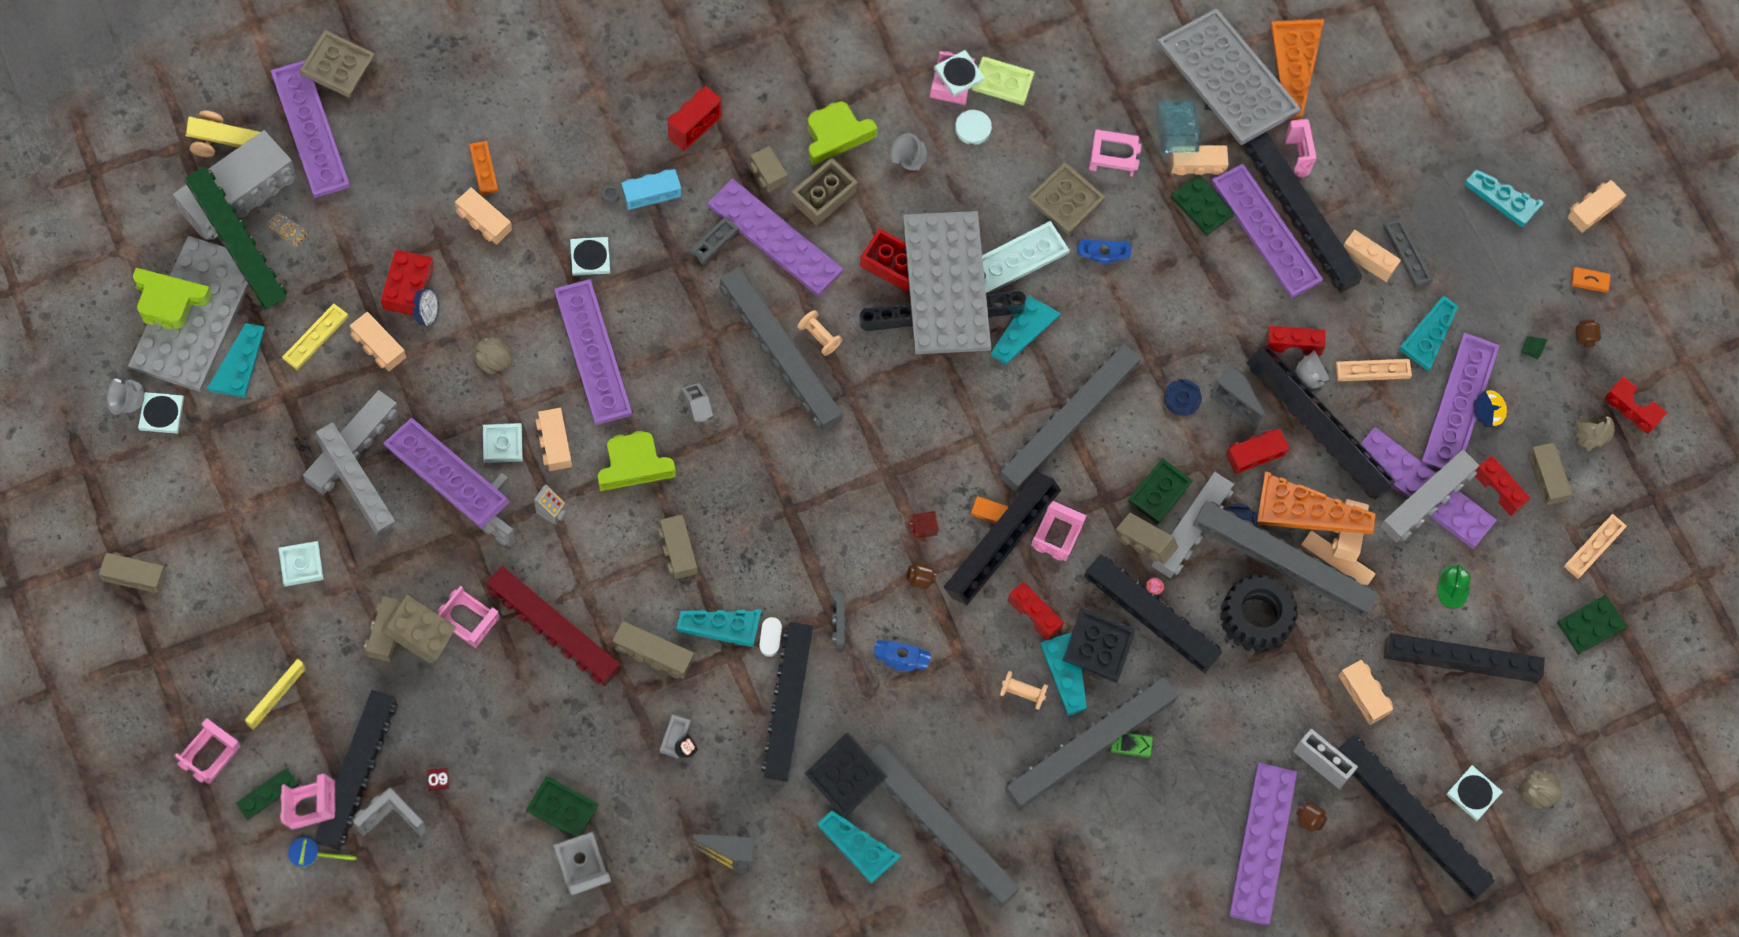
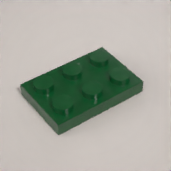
(1202, 205)
(1160, 491)
(1592, 624)
(562, 807)

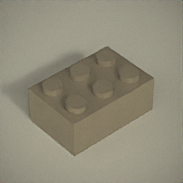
(824, 191)
(418, 629)

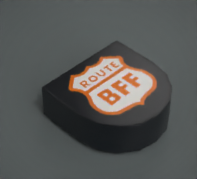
(685, 746)

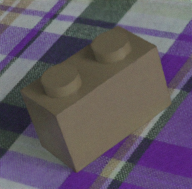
(768, 169)

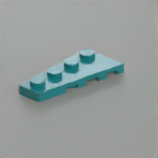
(1508, 201)
(1024, 329)
(1428, 336)
(238, 366)
(731, 627)
(1066, 676)
(859, 848)

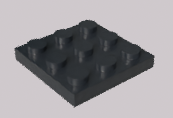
(1099, 645)
(846, 775)

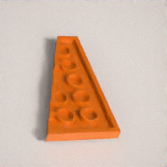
(1295, 56)
(1301, 507)

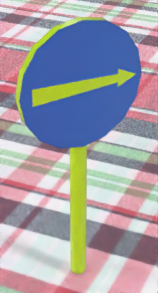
(304, 853)

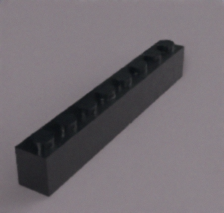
(1002, 538)
(1152, 613)
(1464, 658)
(788, 701)
(356, 768)

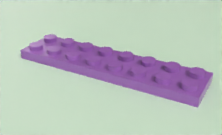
(310, 130)
(1267, 231)
(776, 237)
(593, 352)
(1456, 413)
(446, 473)
(1457, 515)
(1263, 844)

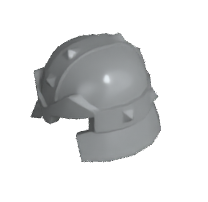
(909, 151)
(1311, 370)
(124, 397)

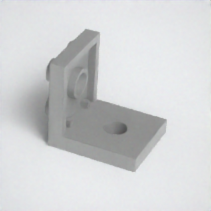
(503, 533)
(381, 807)
(586, 874)

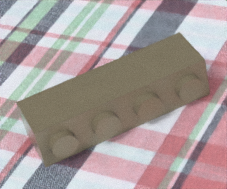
(653, 650)

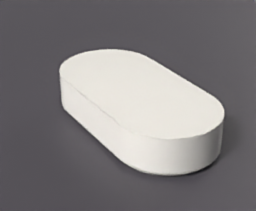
(770, 636)

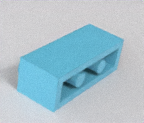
(651, 189)

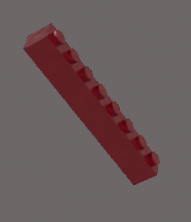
(553, 626)

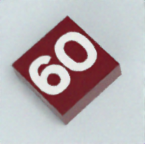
(438, 779)

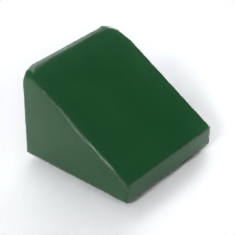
(1534, 346)

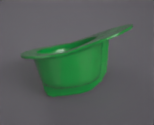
(1453, 586)

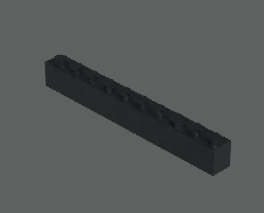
(1303, 212)
(1321, 422)
(1416, 820)

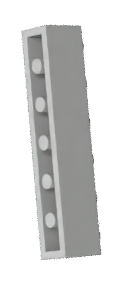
(357, 435)
(354, 478)
(1429, 496)
(1185, 534)

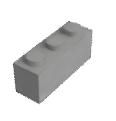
(1325, 759)

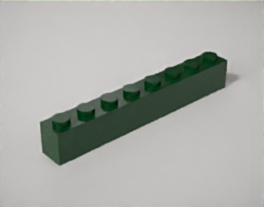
(235, 239)

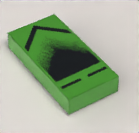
(1133, 745)

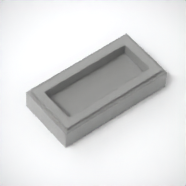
(676, 729)

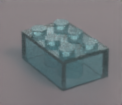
(1178, 126)

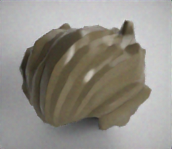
(492, 355)
(1594, 432)
(1541, 789)

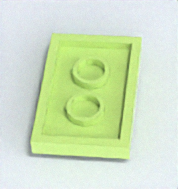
(1004, 81)

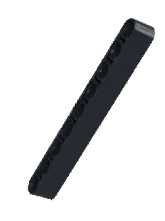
(899, 321)

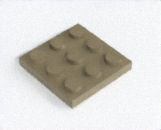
(337, 63)
(1066, 198)

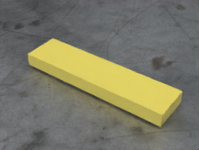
(218, 132)
(315, 336)
(275, 694)

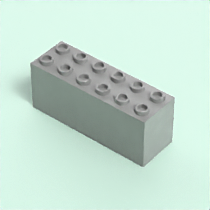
(246, 176)

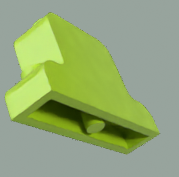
(836, 131)
(167, 298)
(634, 462)

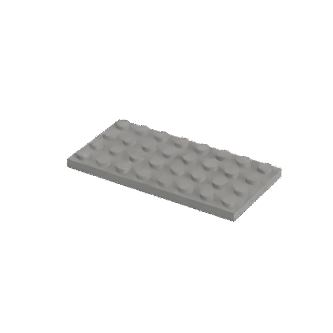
(1229, 76)
(946, 282)
(189, 353)

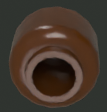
(1588, 333)
(921, 575)
(1311, 817)

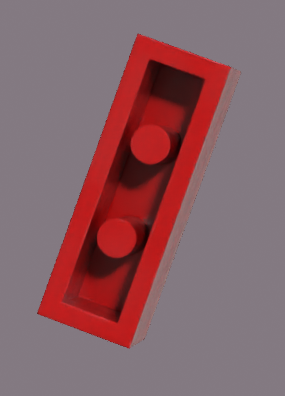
(1257, 451)

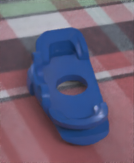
(1090, 249)
(887, 652)

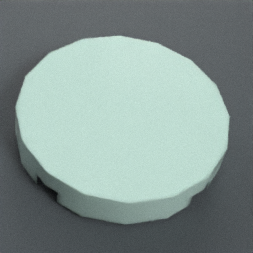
(973, 127)

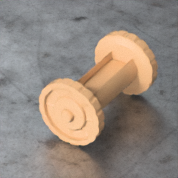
(205, 149)
(819, 332)
(1023, 690)

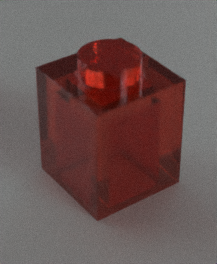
(923, 525)

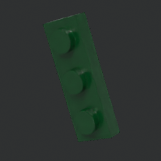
(266, 794)

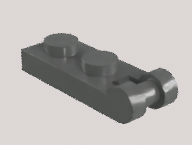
(714, 240)
(838, 620)

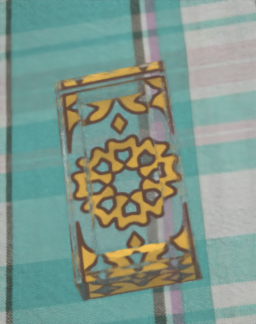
(287, 229)

